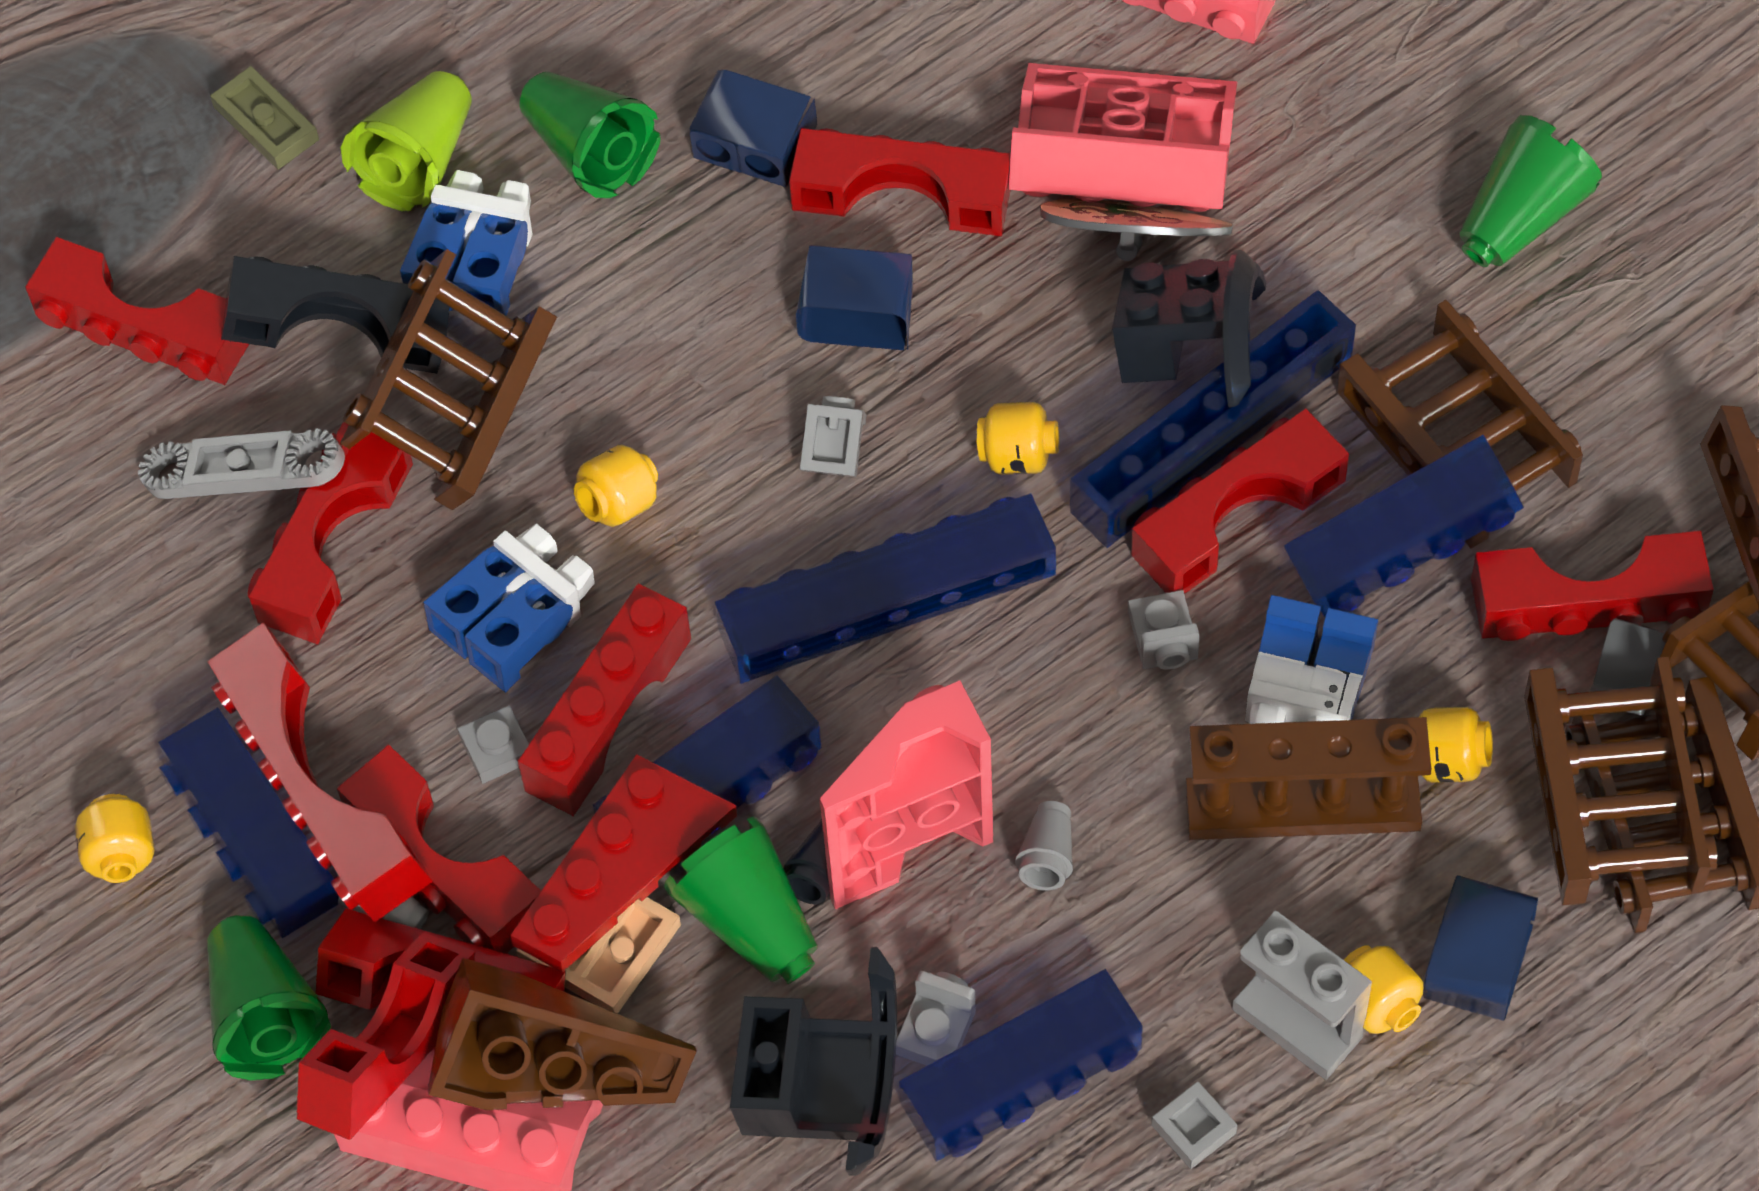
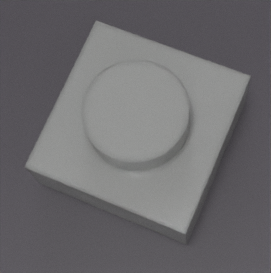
(494, 743)
(1194, 1125)

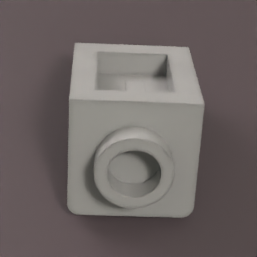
(832, 437)
(1163, 630)
(936, 1018)

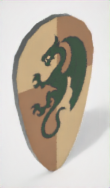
(1130, 221)

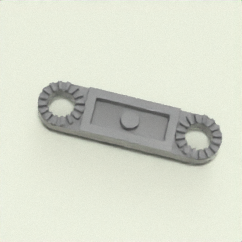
(241, 464)

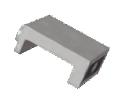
(1303, 995)

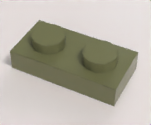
(264, 117)

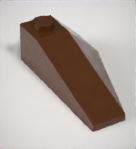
(532, 1043)

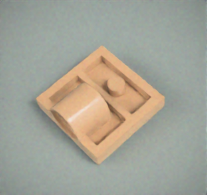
(622, 957)

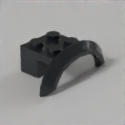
(1181, 303)
(819, 1074)

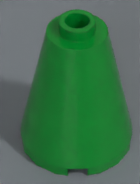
(591, 131)
(1526, 191)
(747, 901)
(258, 1002)

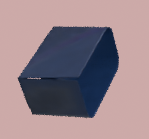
(750, 126)
(855, 298)
(1480, 947)

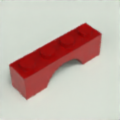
(841, 168)
(76, 292)
(1289, 465)
(296, 587)
(1524, 596)
(575, 738)
(480, 896)
(360, 954)
(352, 1077)

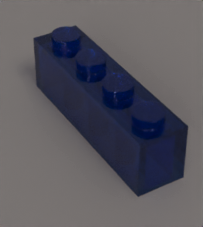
(1405, 527)
(747, 746)
(248, 822)
(1021, 1066)

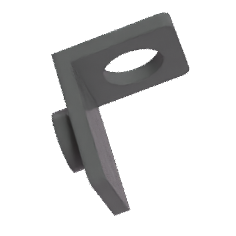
(1628, 657)

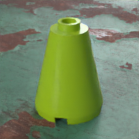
(408, 141)

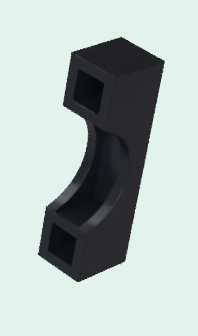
(274, 297)

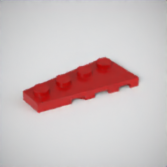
(623, 852)

